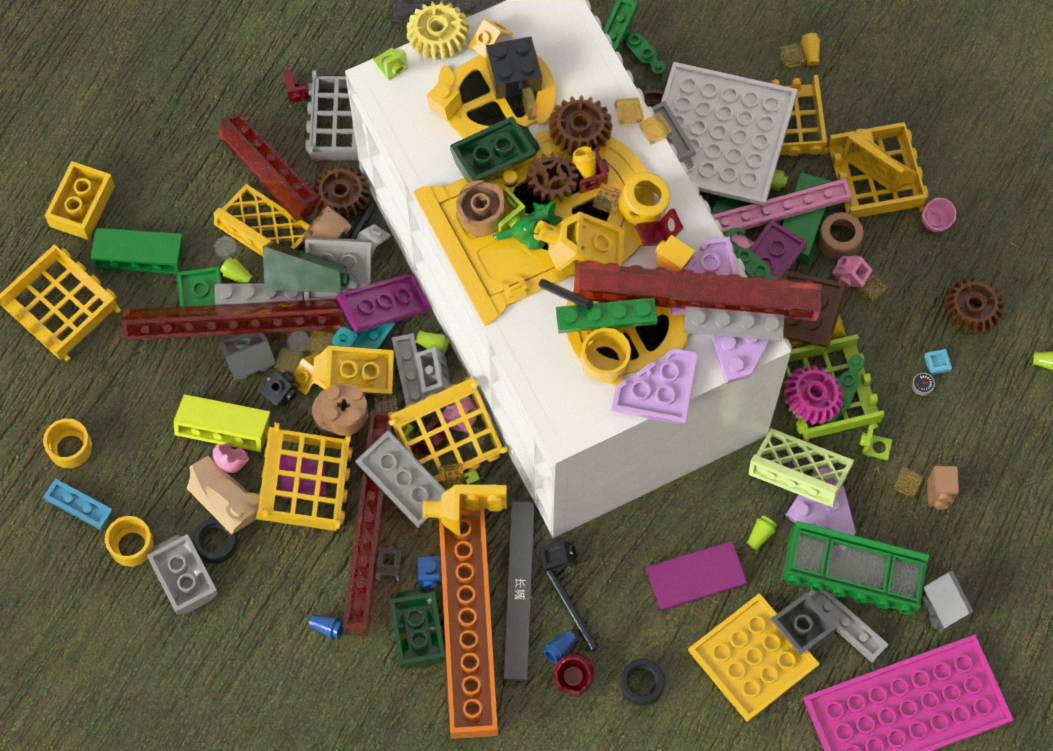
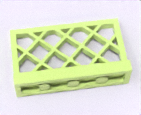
(794, 479)

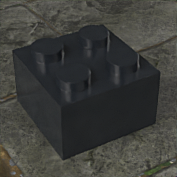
(513, 67)

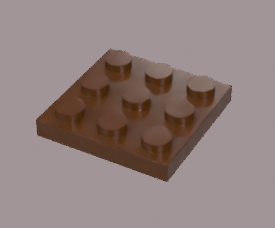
(819, 331)

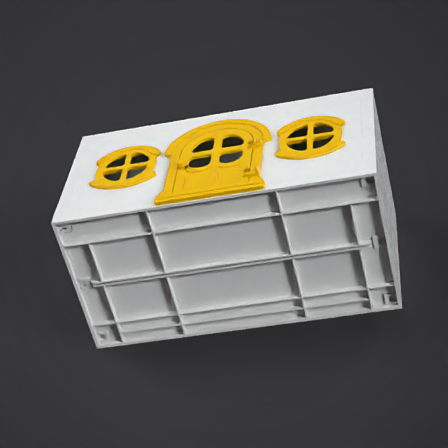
(487, 291)

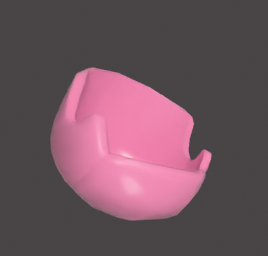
(938, 214)
(229, 459)

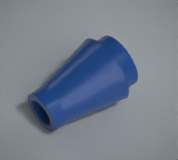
(327, 625)
(559, 647)

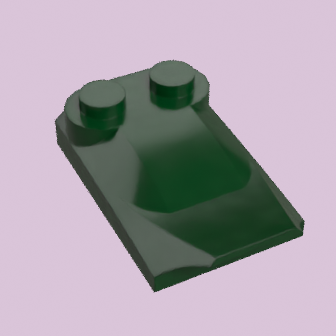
(494, 150)
(417, 628)

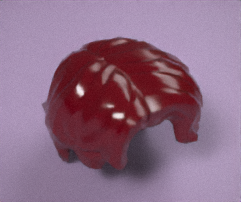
(573, 674)

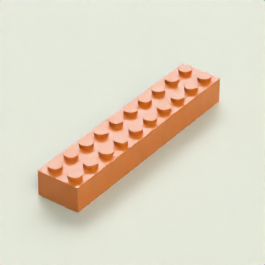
(468, 628)

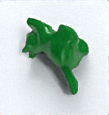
(524, 228)

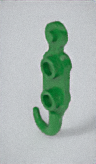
(644, 52)
(753, 264)
(850, 382)

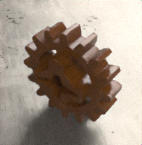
(545, 170)

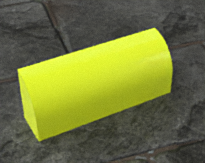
(222, 423)

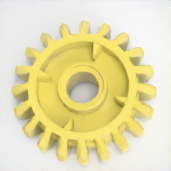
(424, 34)

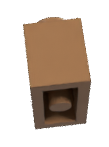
(942, 486)

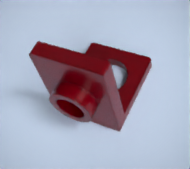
(602, 177)
(654, 232)

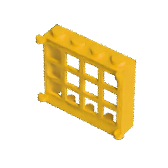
(811, 147)
(909, 156)
(35, 326)
(433, 403)
(271, 471)

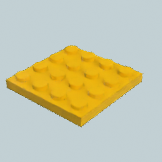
(751, 658)

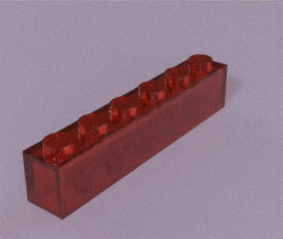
(268, 166)

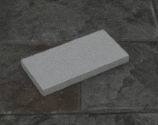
(400, 476)

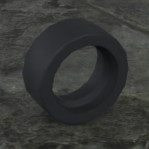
(219, 557)
(642, 699)

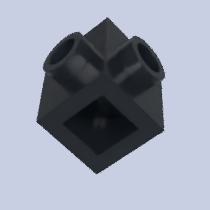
(281, 388)

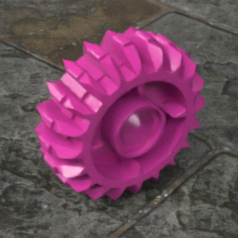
(827, 392)

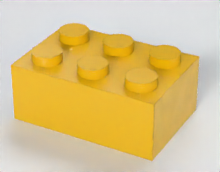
(80, 200)

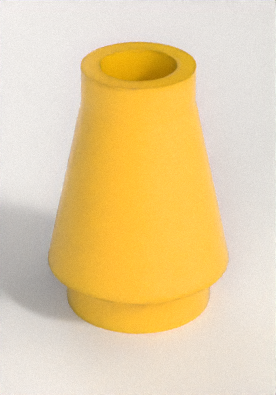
(811, 47)
(585, 162)

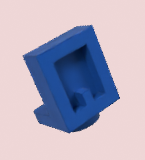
(429, 572)

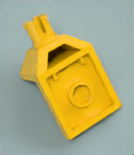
(582, 239)
(468, 497)

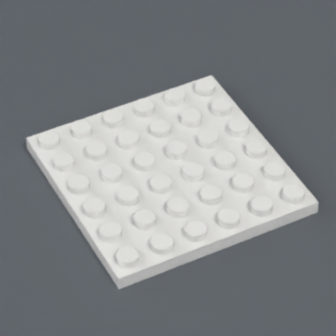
(733, 127)

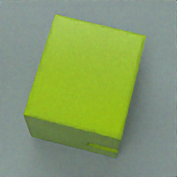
(472, 478)

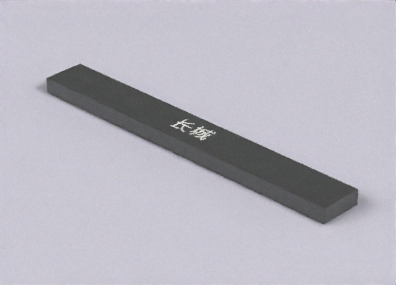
(519, 592)

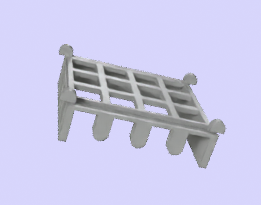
(333, 152)

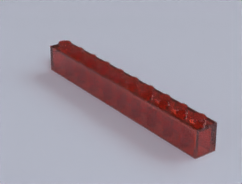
(703, 290)
(232, 319)
(366, 541)

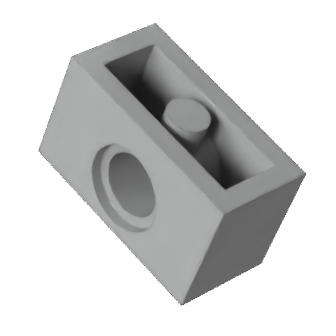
(432, 371)

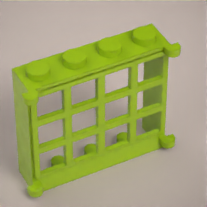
(866, 399)

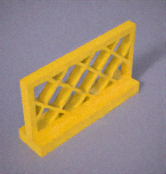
(249, 235)

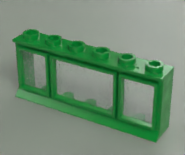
(855, 567)

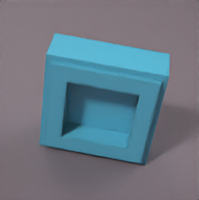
(937, 362)

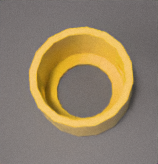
(646, 214)
(605, 338)
(60, 430)
(119, 529)

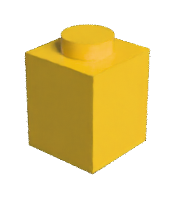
(444, 99)
(673, 254)

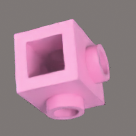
(852, 271)
(452, 413)

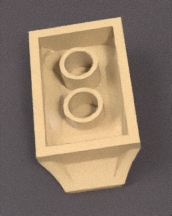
(222, 495)

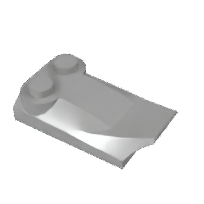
(182, 574)

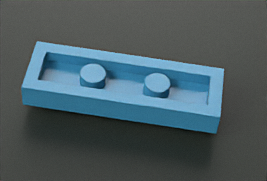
(78, 504)

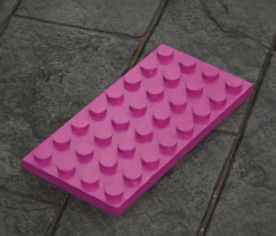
(912, 703)

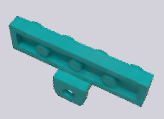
(368, 339)

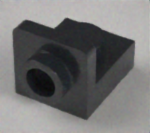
(558, 555)

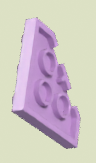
(713, 256)
(738, 355)
(659, 389)
(819, 514)

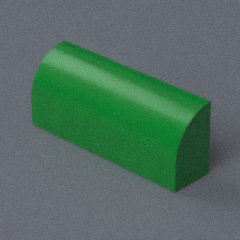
(807, 224)
(137, 251)

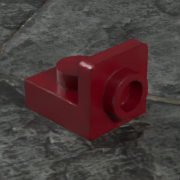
(295, 92)
(436, 440)

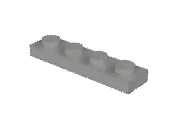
(252, 294)
(733, 323)
(405, 355)
(849, 625)

